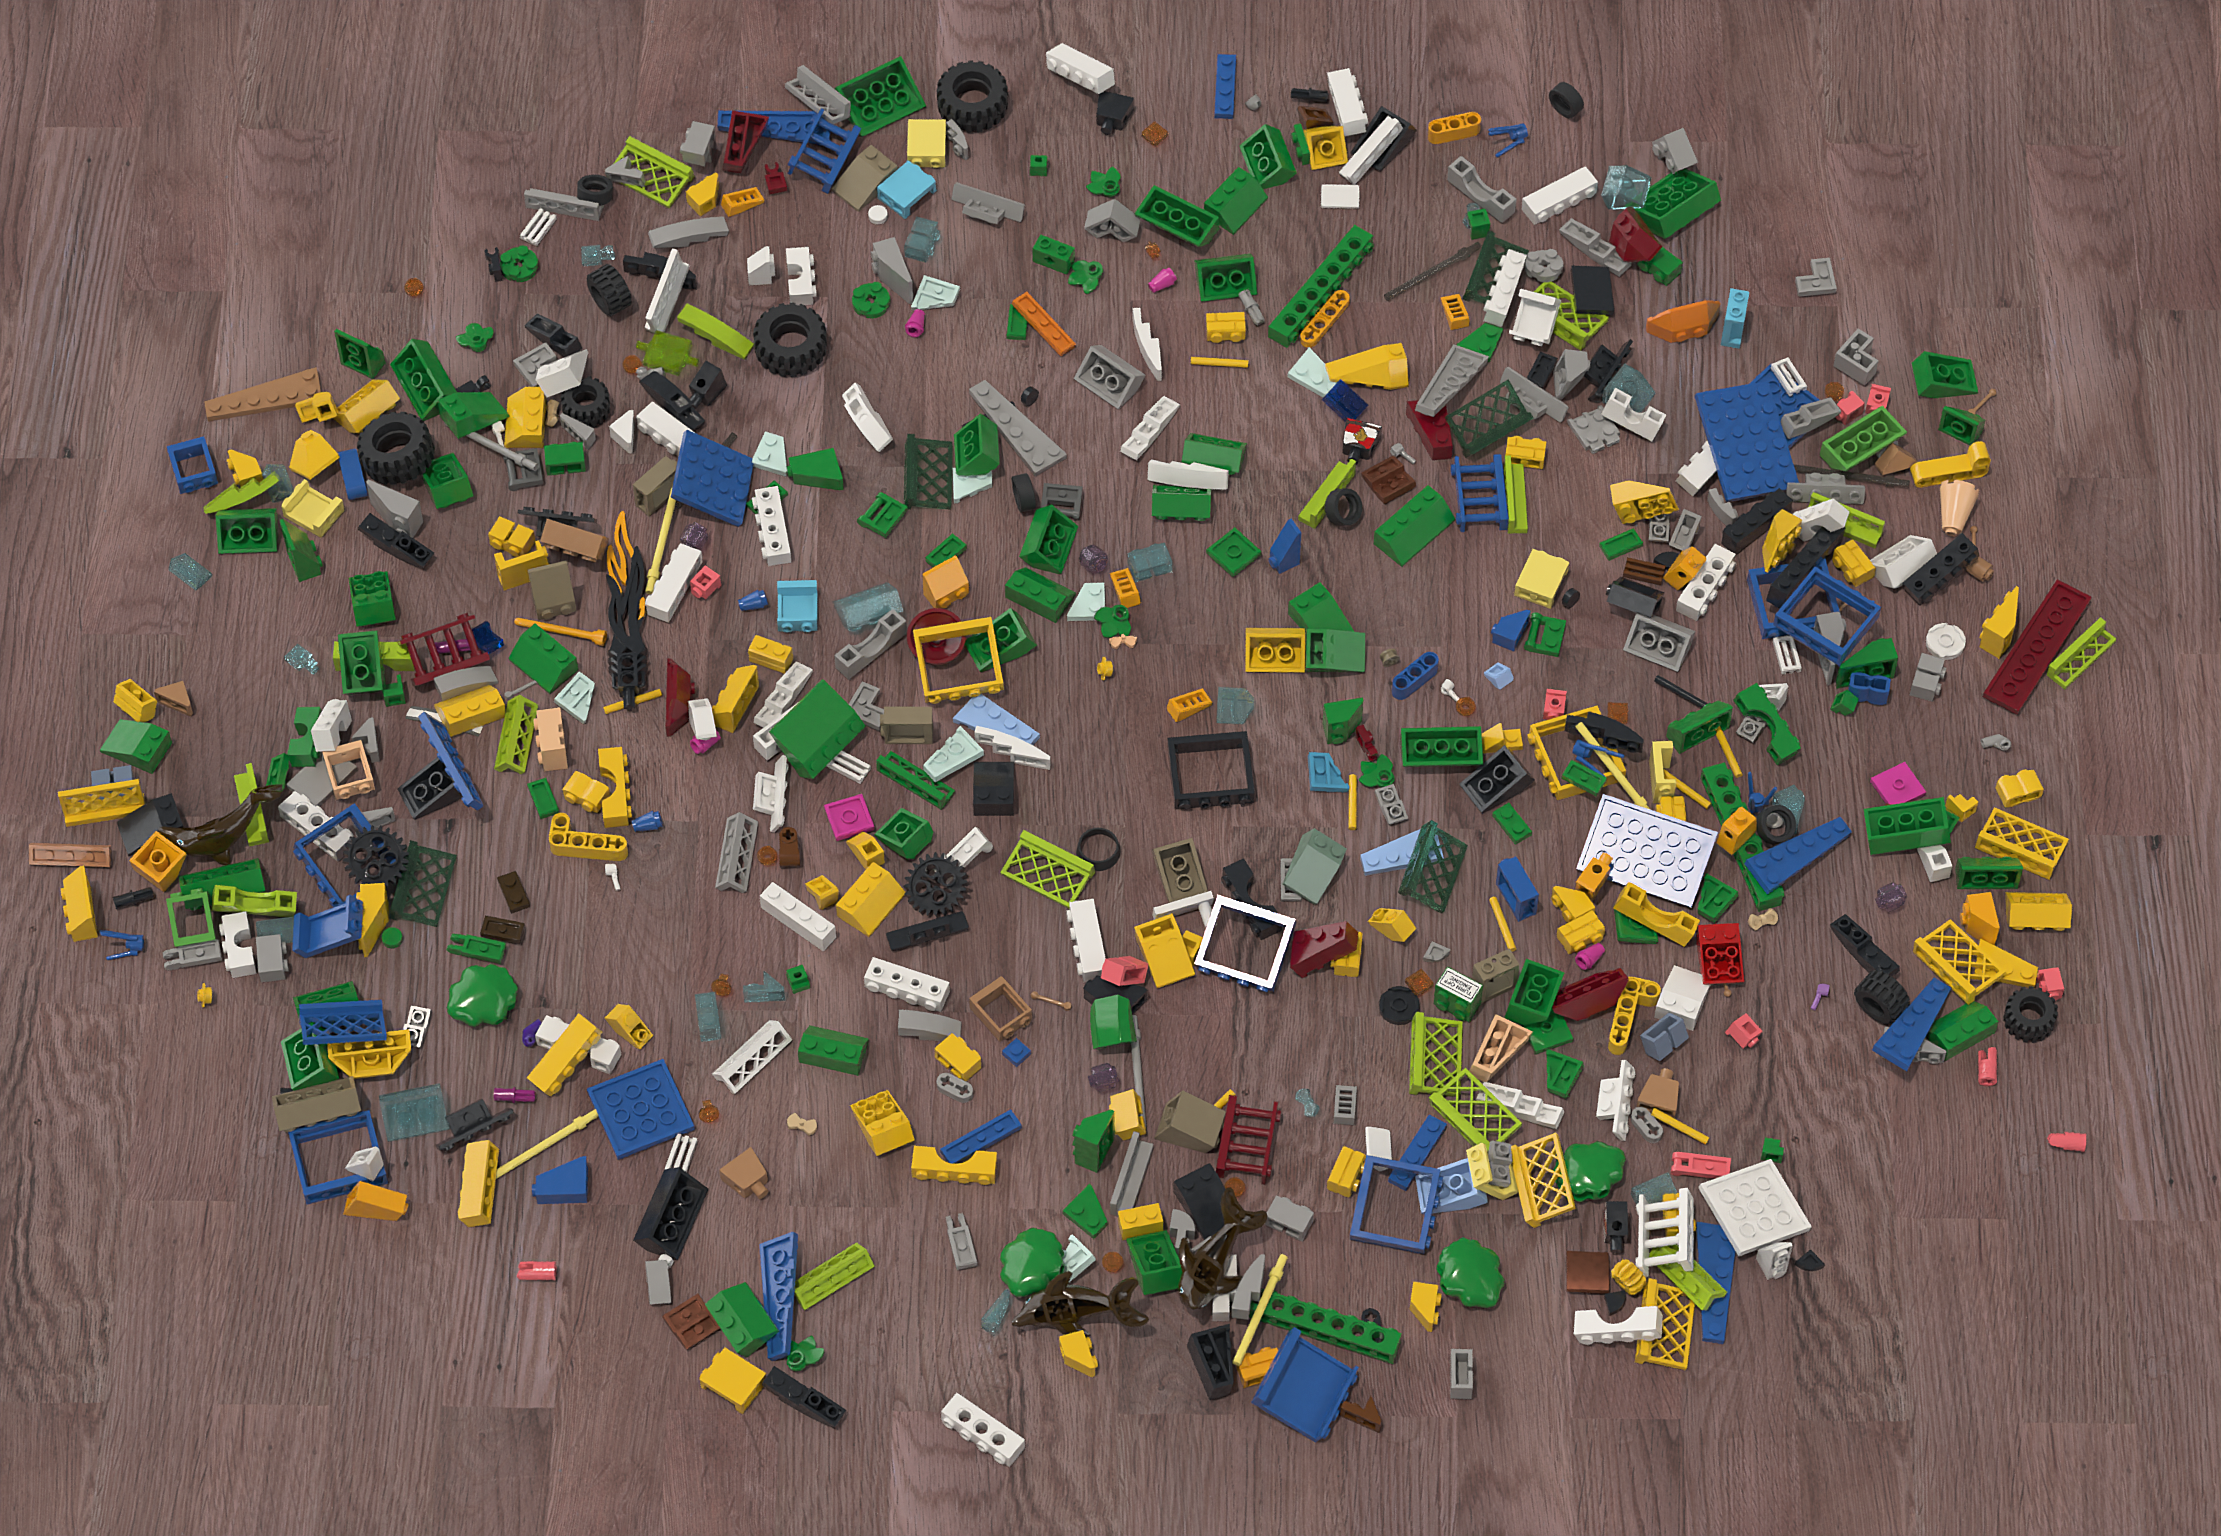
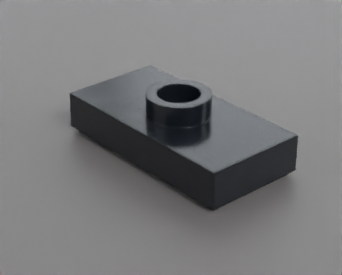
(1542, 369)

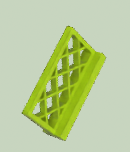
(661, 162)
(1571, 331)
(1052, 853)
(1419, 1048)
(1459, 1122)

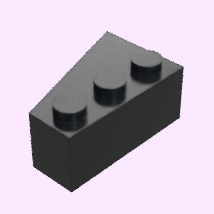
(1213, 1360)

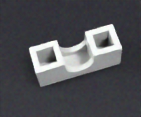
(799, 263)
(1644, 423)
(1826, 514)
(332, 719)
(236, 929)

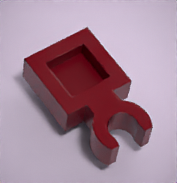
(775, 180)
(1365, 741)

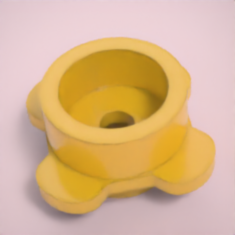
(1104, 668)
(204, 995)

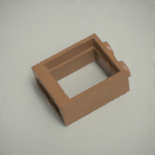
(988, 995)

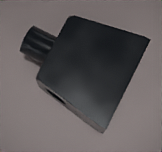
(1113, 111)
(707, 384)

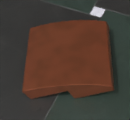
(1388, 479)
(1587, 1272)
(691, 1321)

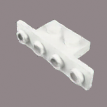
(770, 793)
(1615, 1099)

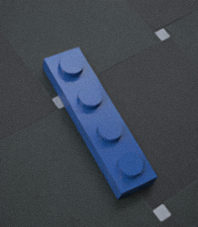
(1225, 86)
(981, 1138)
(1418, 1150)

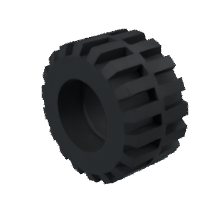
(609, 290)
(588, 390)
(1881, 997)
(2030, 1000)

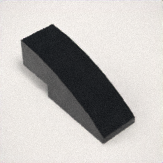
(554, 335)

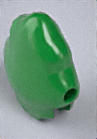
(482, 995)
(1592, 1169)
(1031, 1261)
(1470, 1273)

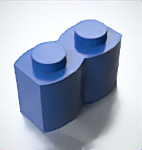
(1869, 688)

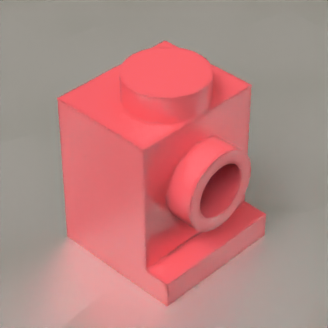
(1878, 396)
(1850, 408)
(705, 583)
(1554, 704)
(2051, 981)
(1744, 1031)

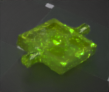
(667, 352)

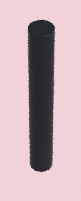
(1680, 692)

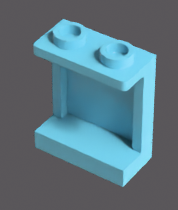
(905, 188)
(1735, 318)
(797, 606)

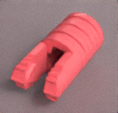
(1987, 1067)
(2068, 1141)
(537, 1270)

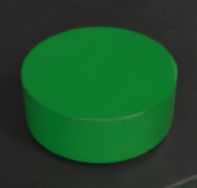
(392, 937)

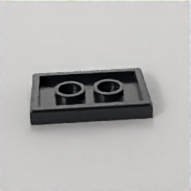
(1592, 290)

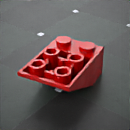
(1720, 953)

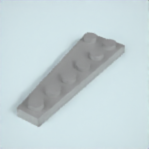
(1453, 374)
(1024, 437)

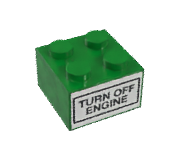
(1458, 994)

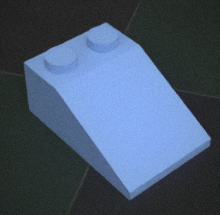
(1456, 1189)

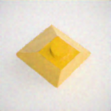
(1326, 146)
(311, 455)

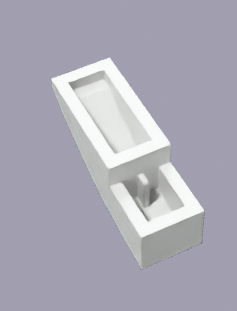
(1221, 1301)

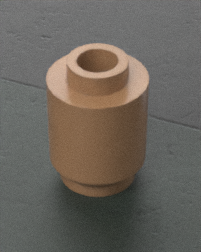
(1981, 569)

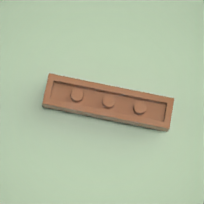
(69, 854)

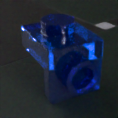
(486, 639)

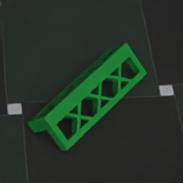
(914, 782)

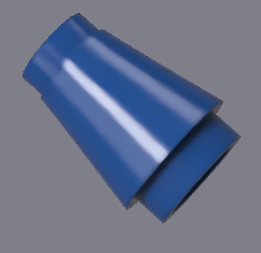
(753, 601)
(648, 821)

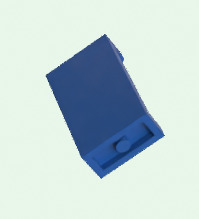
(328, 928)

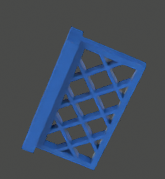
(349, 1014)

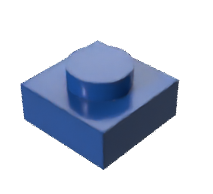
(1016, 1052)

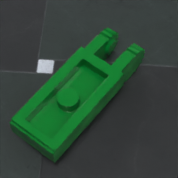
(477, 948)

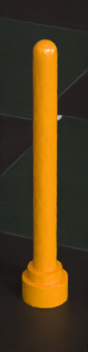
(598, 637)

